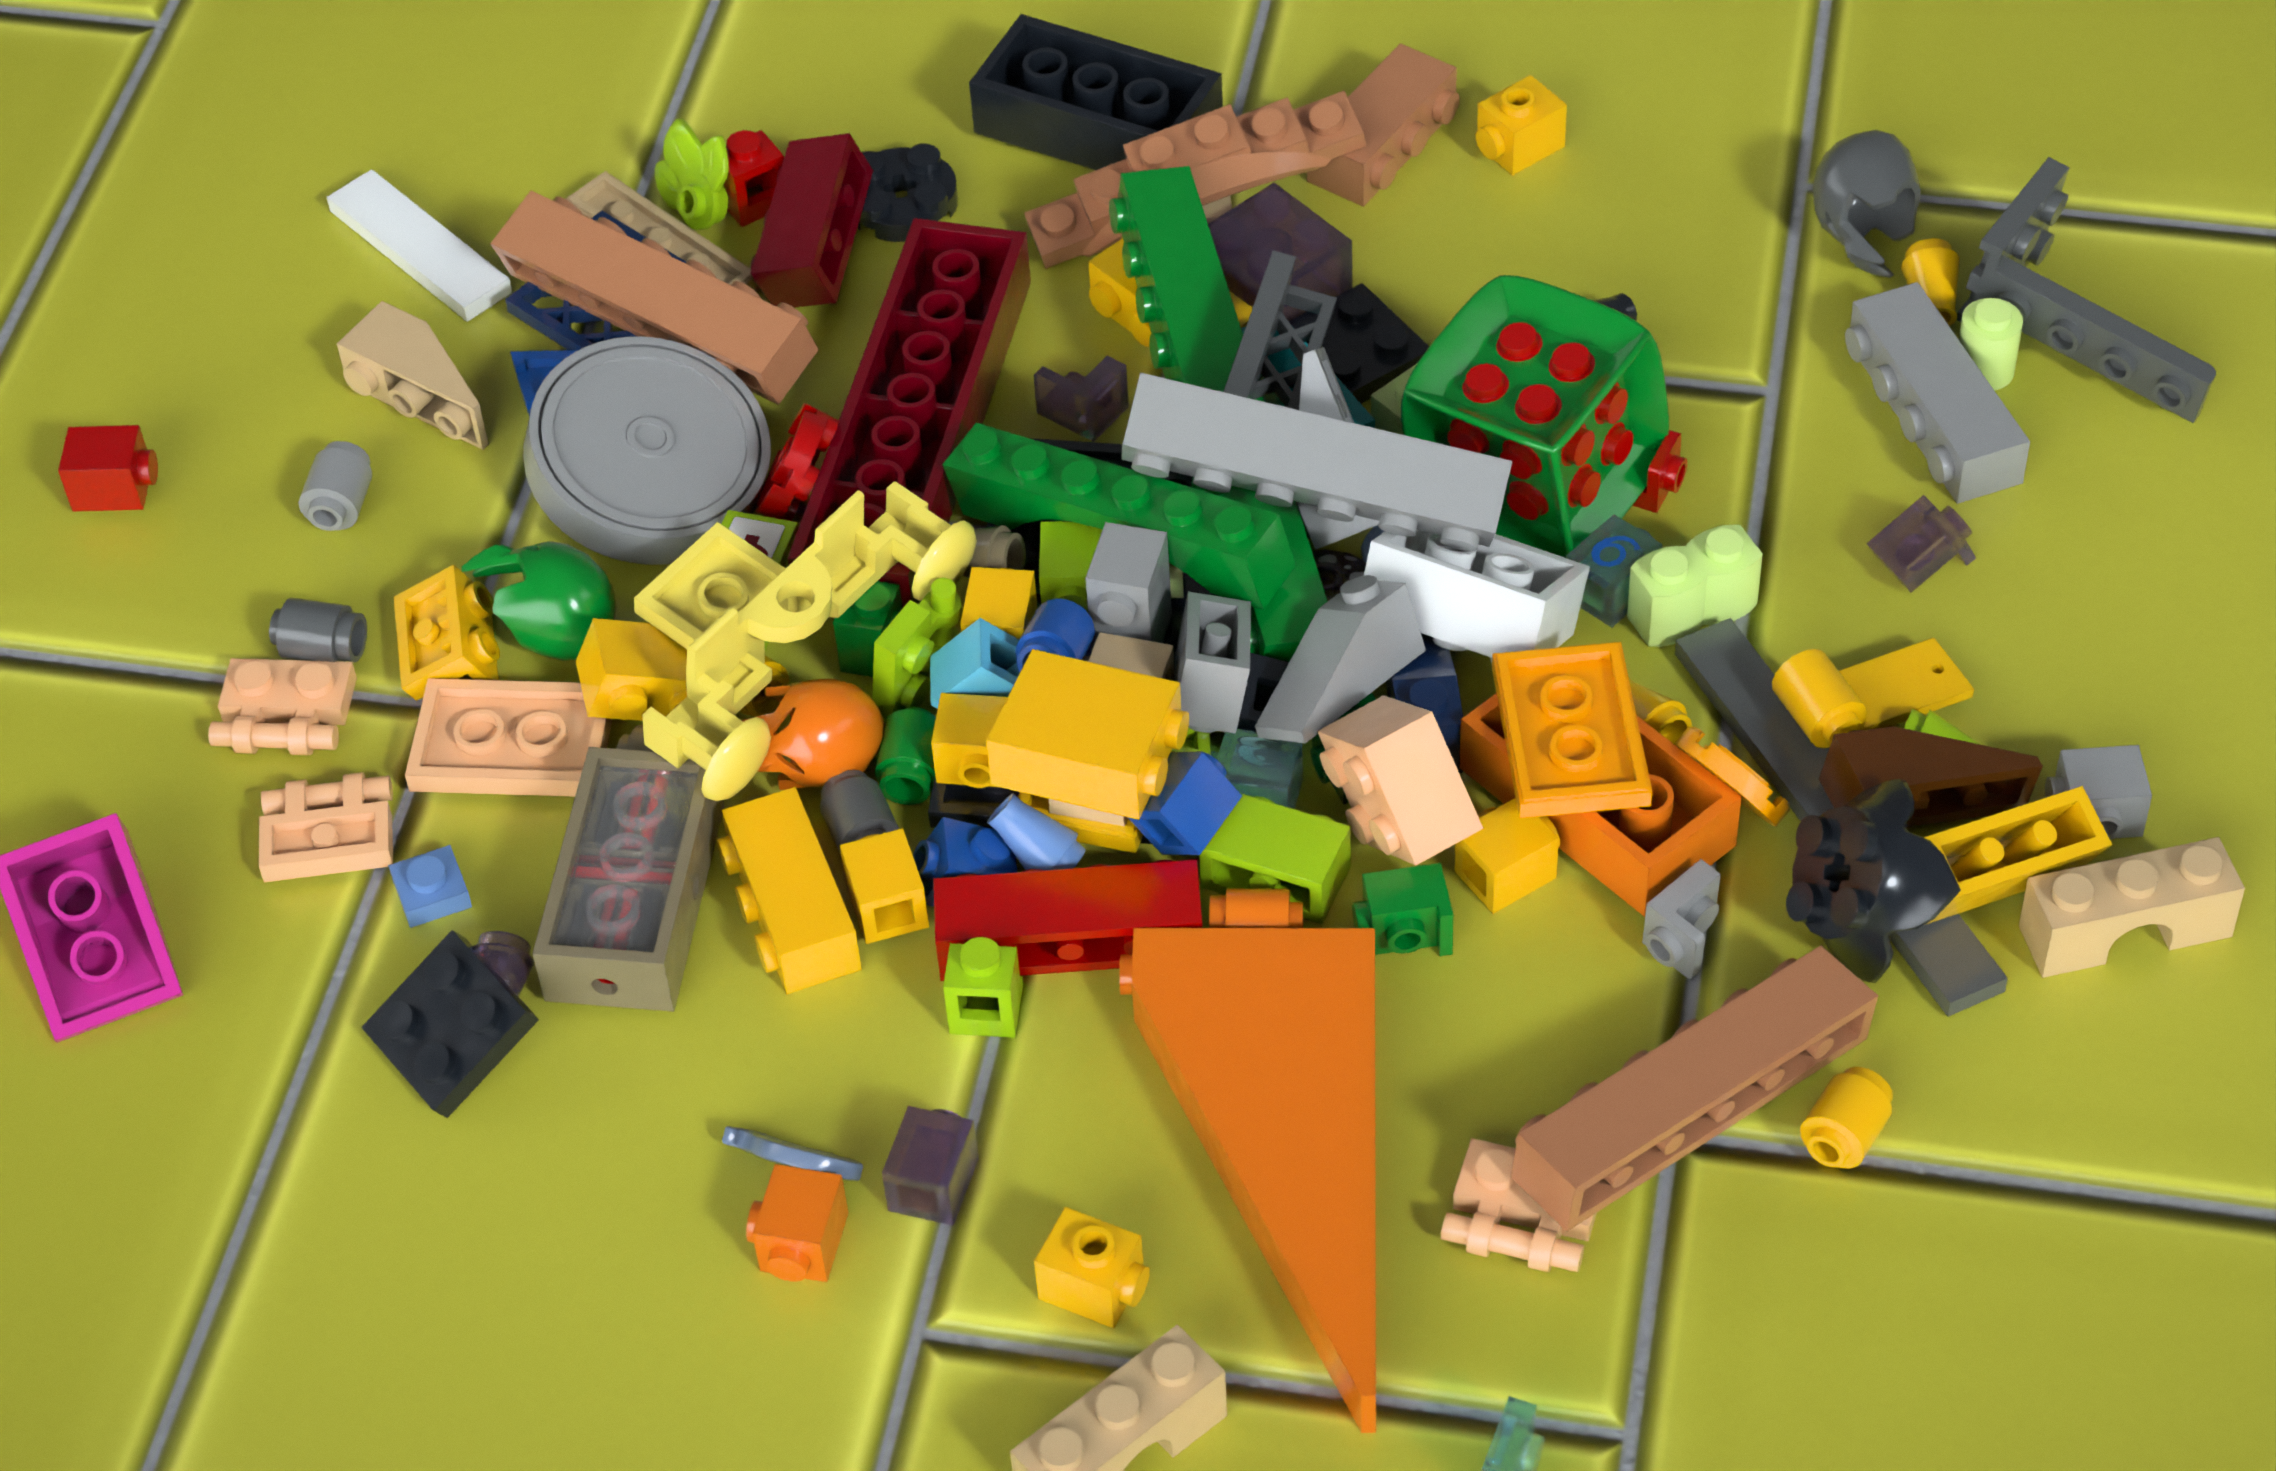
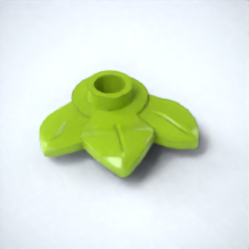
(693, 176)

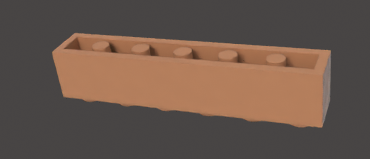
(654, 293)
(1691, 1087)

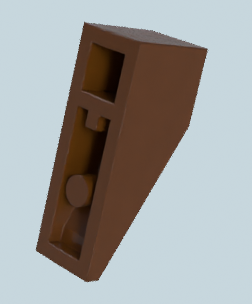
(1944, 774)

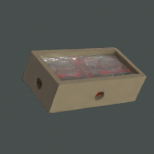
(627, 883)

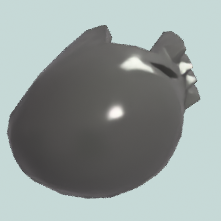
(1867, 186)

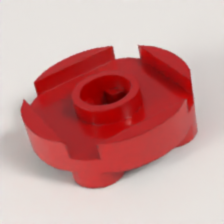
(794, 467)

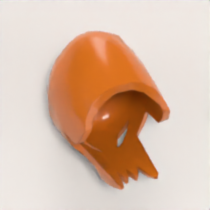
(829, 731)

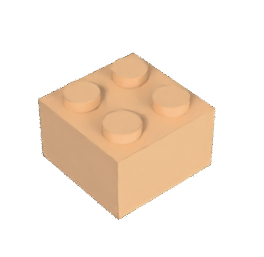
(1398, 780)

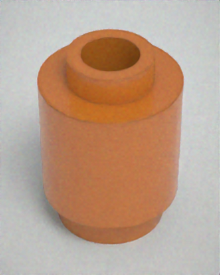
(1255, 909)

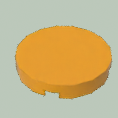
(1735, 775)

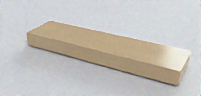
(651, 221)

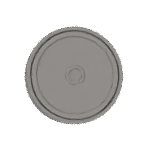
(644, 447)

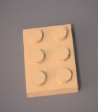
(502, 738)

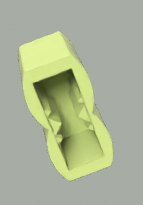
(1694, 585)

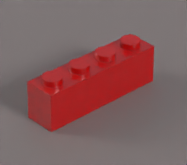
(1066, 915)

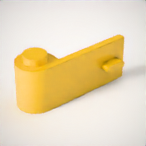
(1867, 693)

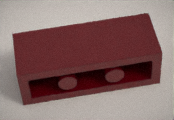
(812, 221)

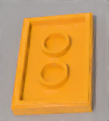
(1571, 730)

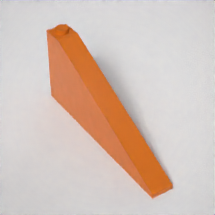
(1277, 1076)

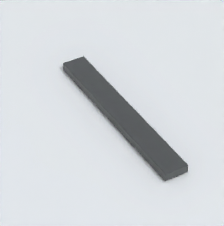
(1739, 686)

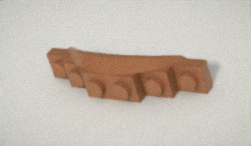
(1224, 158)

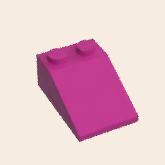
(88, 927)

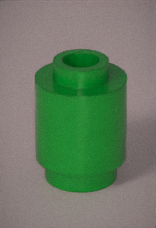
(906, 756)

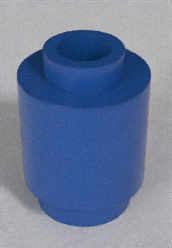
(1057, 628)

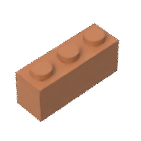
(1398, 113)

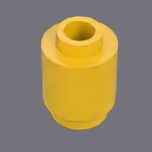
(1847, 1118)

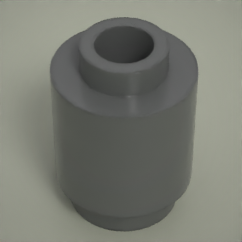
(318, 631)
(855, 808)

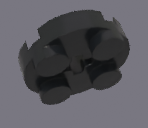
(928, 184)

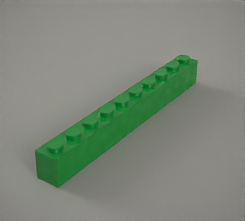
(1196, 344)

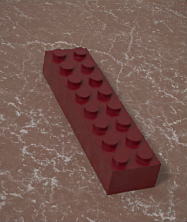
(923, 374)

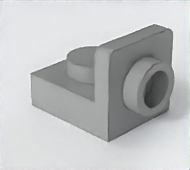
(1680, 917)

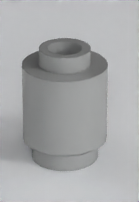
(336, 486)

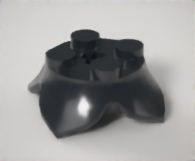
(1867, 877)

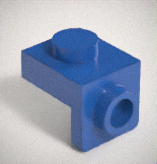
(961, 849)

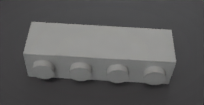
(1937, 393)

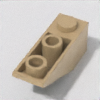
(408, 368)

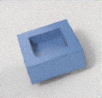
(430, 886)

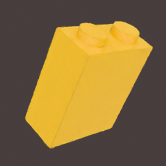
(1086, 734)

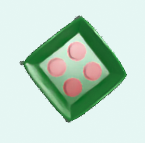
(1555, 390)

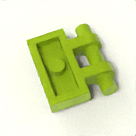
(906, 647)

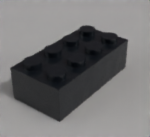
(1083, 93)

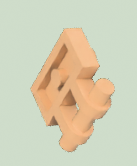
(283, 705)
(326, 827)
(1493, 1196)

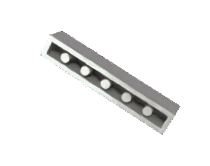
(1315, 461)

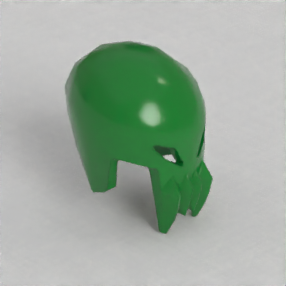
(555, 600)

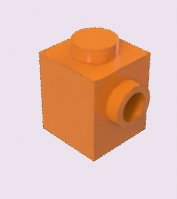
(798, 1223)

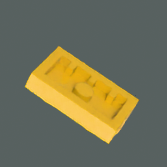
(445, 631)

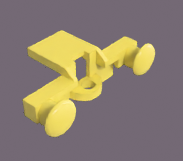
(732, 597)

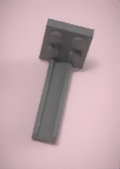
(2070, 321)

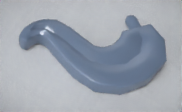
(791, 1154)

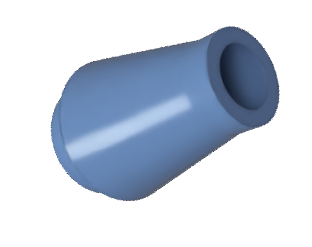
(1035, 837)

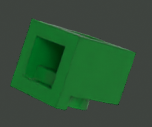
(863, 624)
(1406, 909)

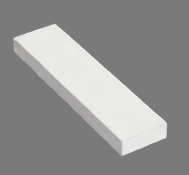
(419, 245)

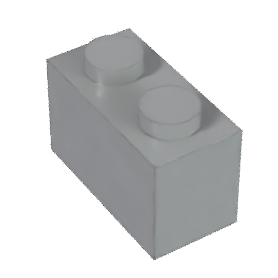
(1130, 583)
(1213, 661)

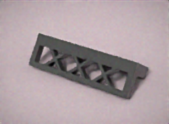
(1259, 335)

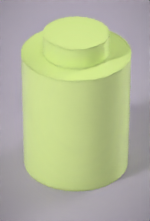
(1992, 338)

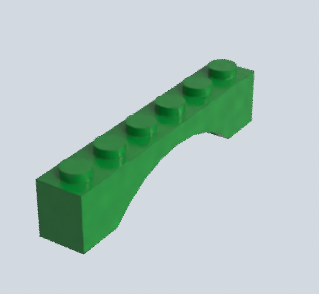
(1212, 539)

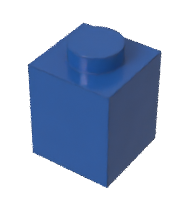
(1190, 805)

